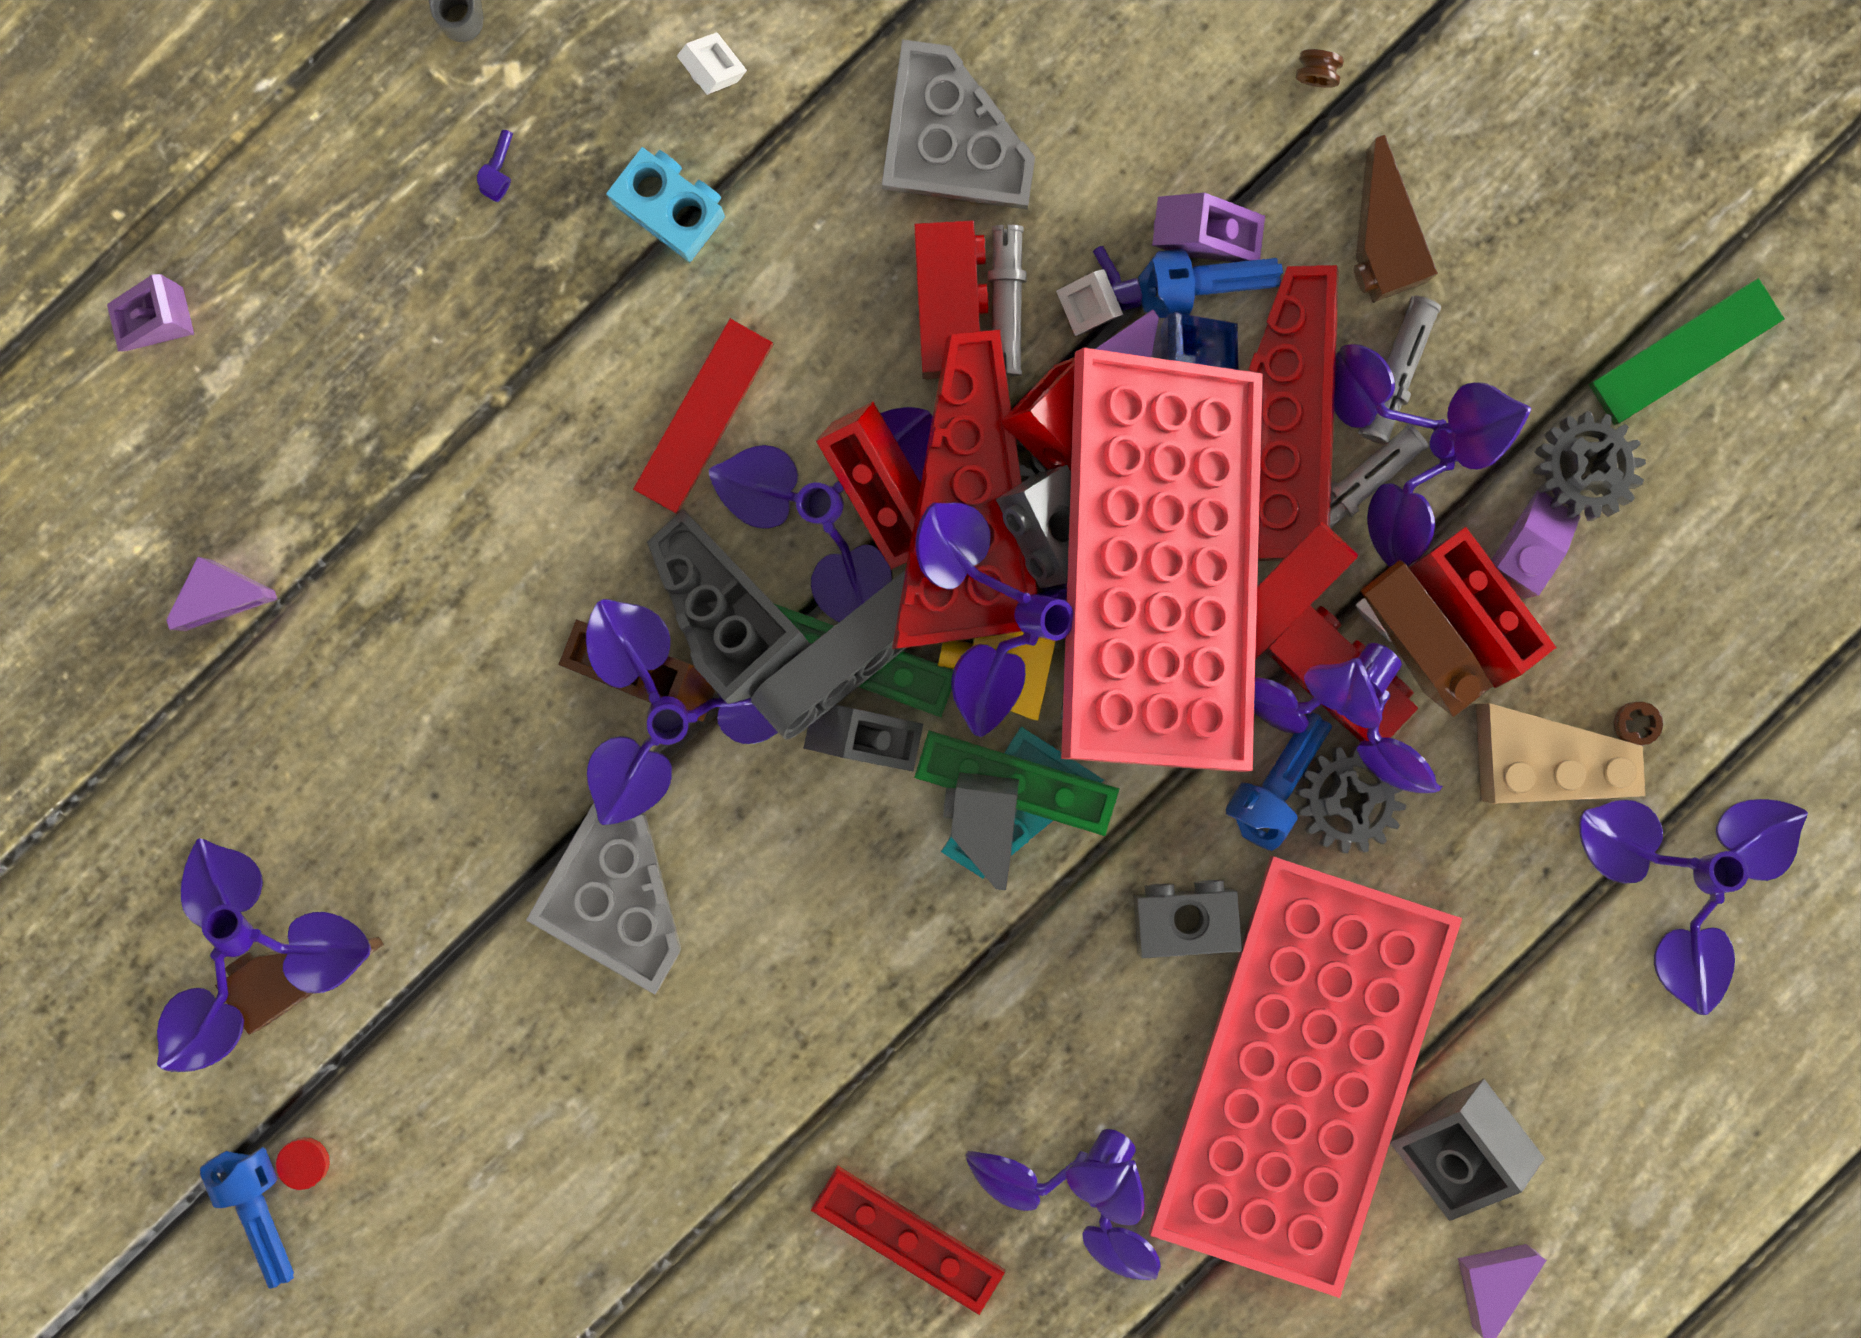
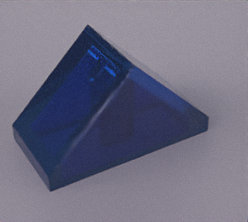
(1200, 341)

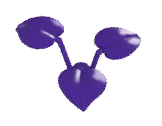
(1477, 434)
(759, 492)
(985, 679)
(1359, 694)
(621, 774)
(1761, 846)
(215, 889)
(1103, 1179)

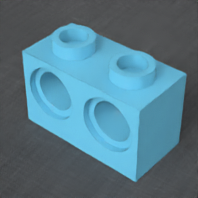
(659, 212)

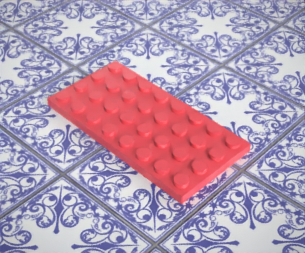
(1162, 563)
(1305, 1076)

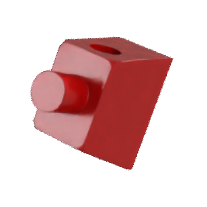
(1045, 417)

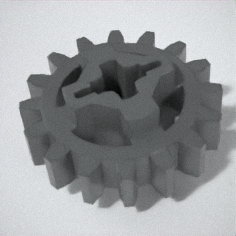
(1605, 476)
(1355, 821)

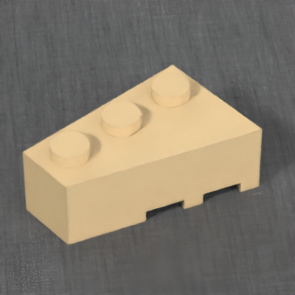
(1550, 761)

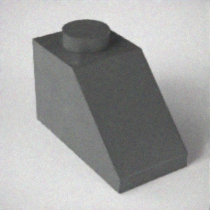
(865, 737)
(984, 822)

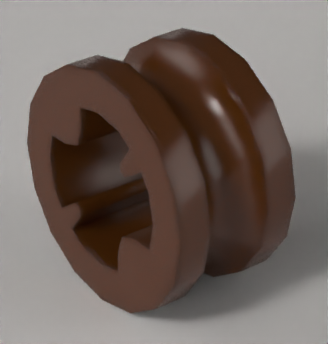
(1319, 68)
(1642, 709)

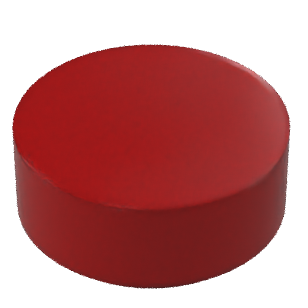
(302, 1163)

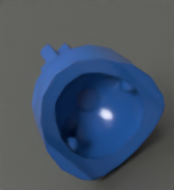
(1180, 282)
(1266, 806)
(242, 1186)

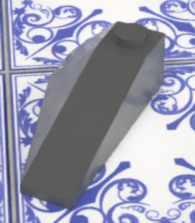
(726, 619)

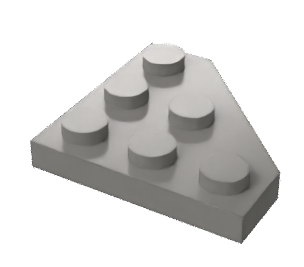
(951, 135)
(612, 901)

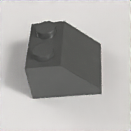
(1468, 1151)

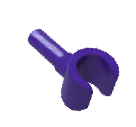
(491, 181)
(1128, 291)

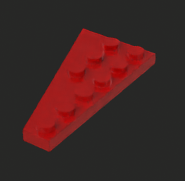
(1297, 408)
(969, 463)

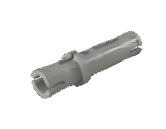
(1007, 292)
(1403, 362)
(1405, 444)

